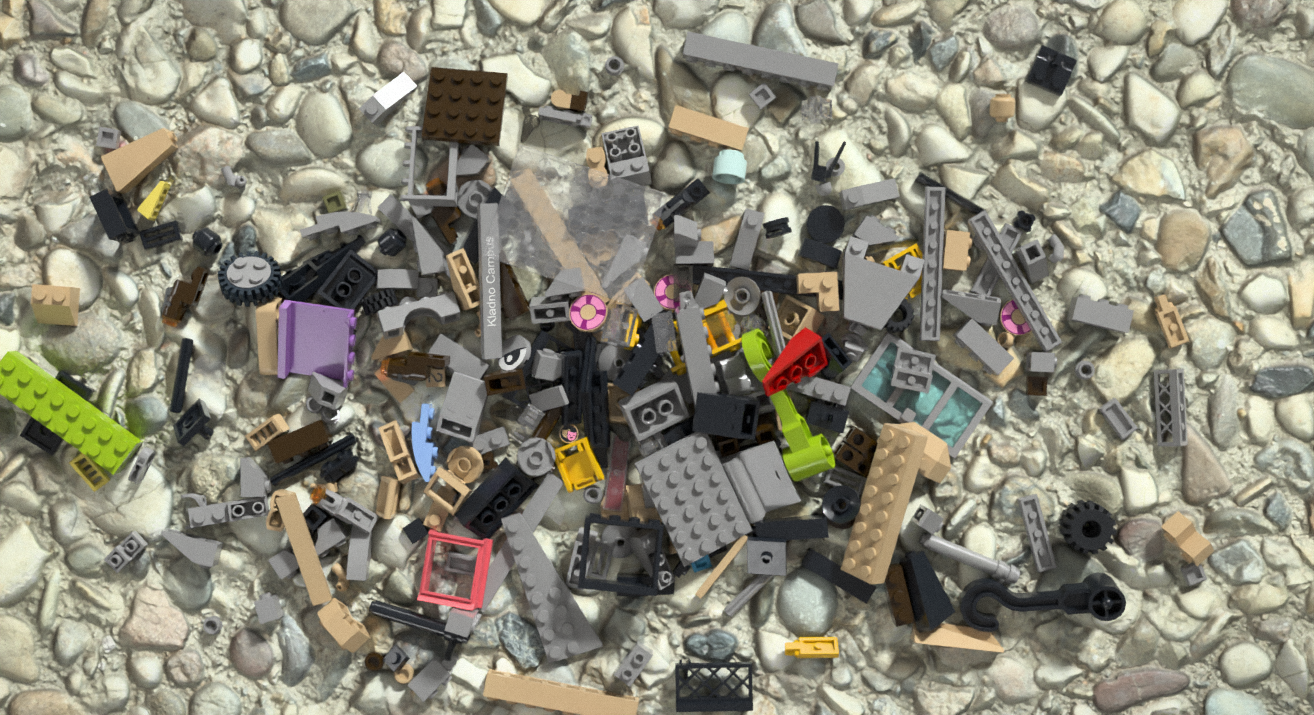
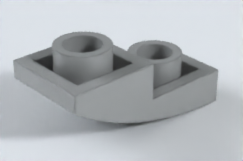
(397, 279)
(126, 551)

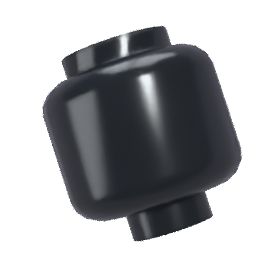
(207, 242)
(392, 242)

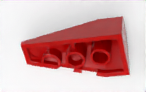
(800, 358)

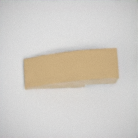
(399, 452)

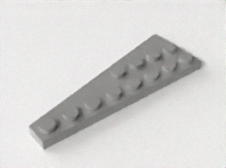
(556, 613)

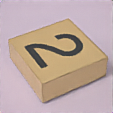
(437, 378)

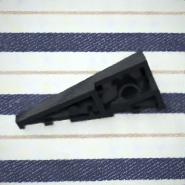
(306, 279)

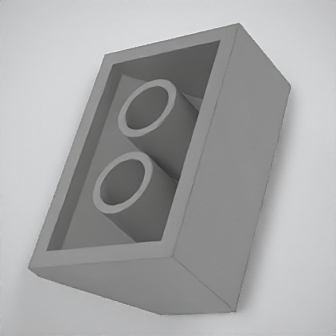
(654, 408)

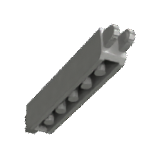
(695, 347)

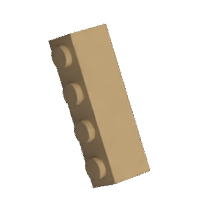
(707, 129)

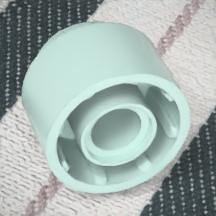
(729, 167)

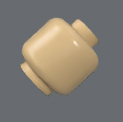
(1002, 107)

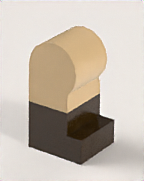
(570, 102)

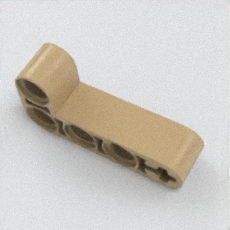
(267, 335)

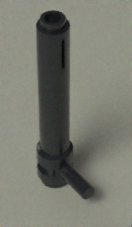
(419, 622)

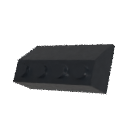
(495, 499)

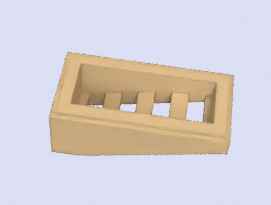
(276, 424)

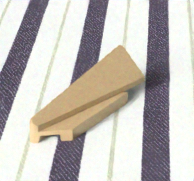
(957, 636)

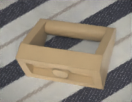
(455, 483)
(388, 497)

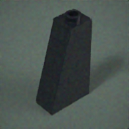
(470, 242)
(792, 527)
(925, 592)

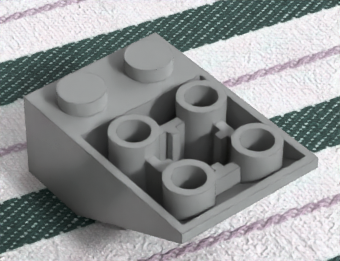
(627, 155)
(463, 407)

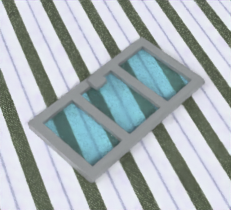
(947, 411)

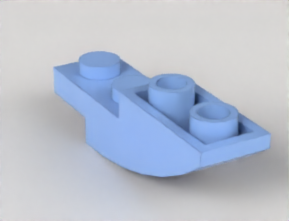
(424, 450)

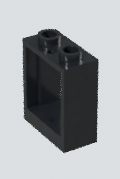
(115, 216)

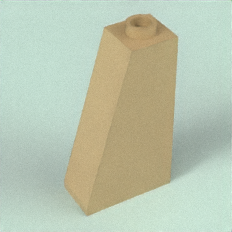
(137, 159)

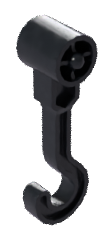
(1095, 595)

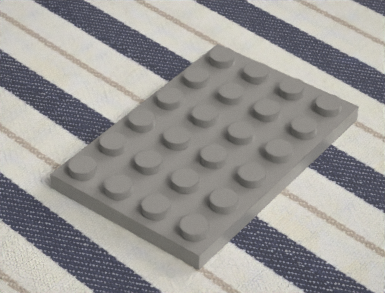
(693, 497)

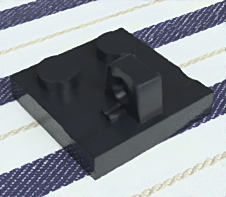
(1051, 70)

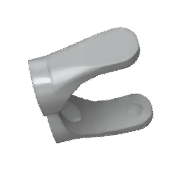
(201, 500)

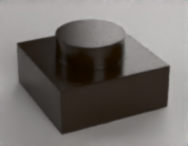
(1036, 385)

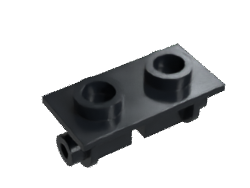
(344, 460)

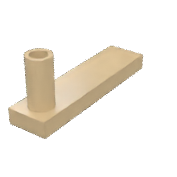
(737, 546)

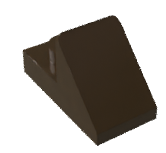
(503, 382)

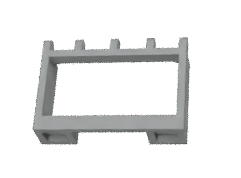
(429, 200)

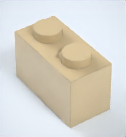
(956, 250)

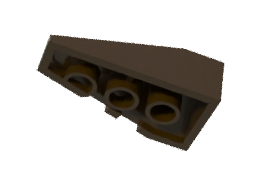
(512, 296)

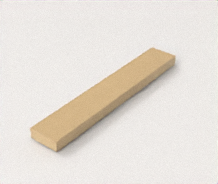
(304, 549)

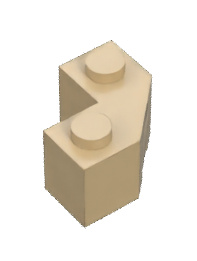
(1184, 536)
(340, 624)

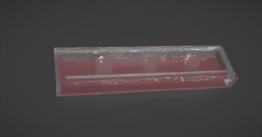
(616, 474)

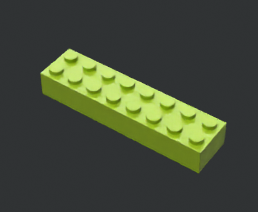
(66, 413)

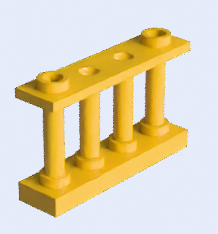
(732, 346)

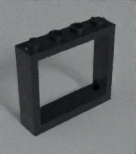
(619, 586)

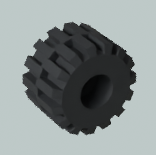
(1093, 536)

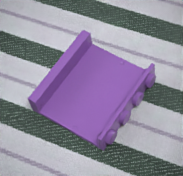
(316, 340)

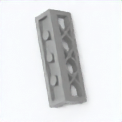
(1177, 410)

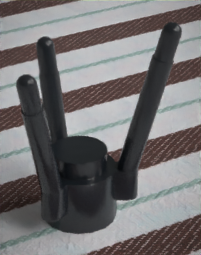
(819, 172)

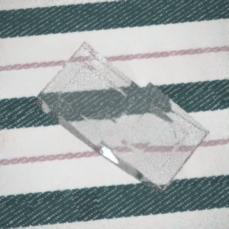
(526, 424)

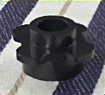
(1030, 218)

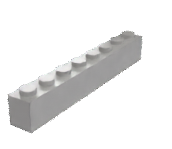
(760, 60)

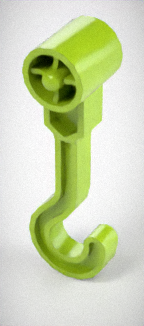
(806, 453)

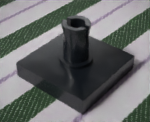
(193, 423)

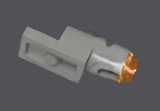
(343, 508)

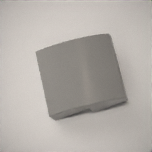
(912, 369)

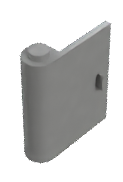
(757, 483)

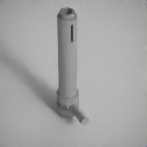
(997, 569)

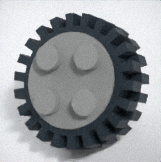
(250, 278)

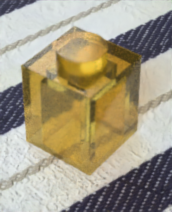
(721, 324)

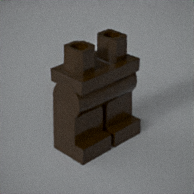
(861, 460)

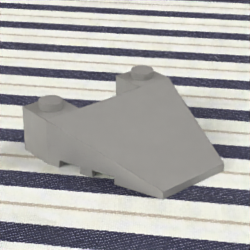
(874, 290)

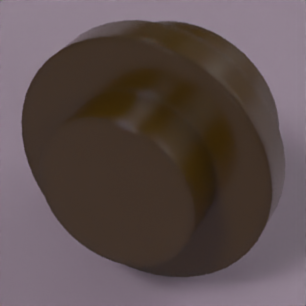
(374, 661)

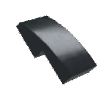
(820, 253)

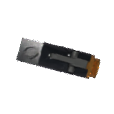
(682, 203)

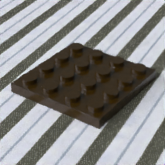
(465, 106)

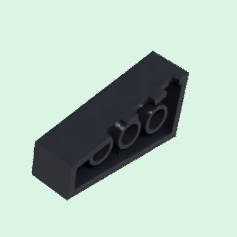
(639, 363)

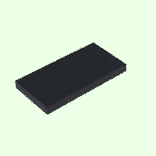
(40, 434)

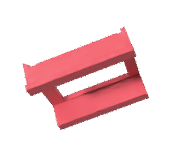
(480, 575)

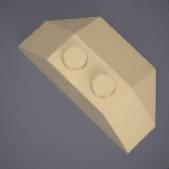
(935, 458)

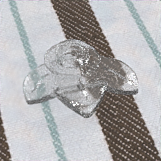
(211, 372)

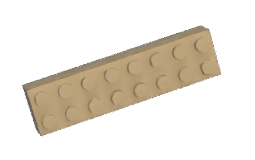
(884, 503)

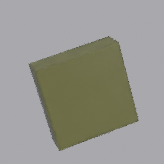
(335, 202)

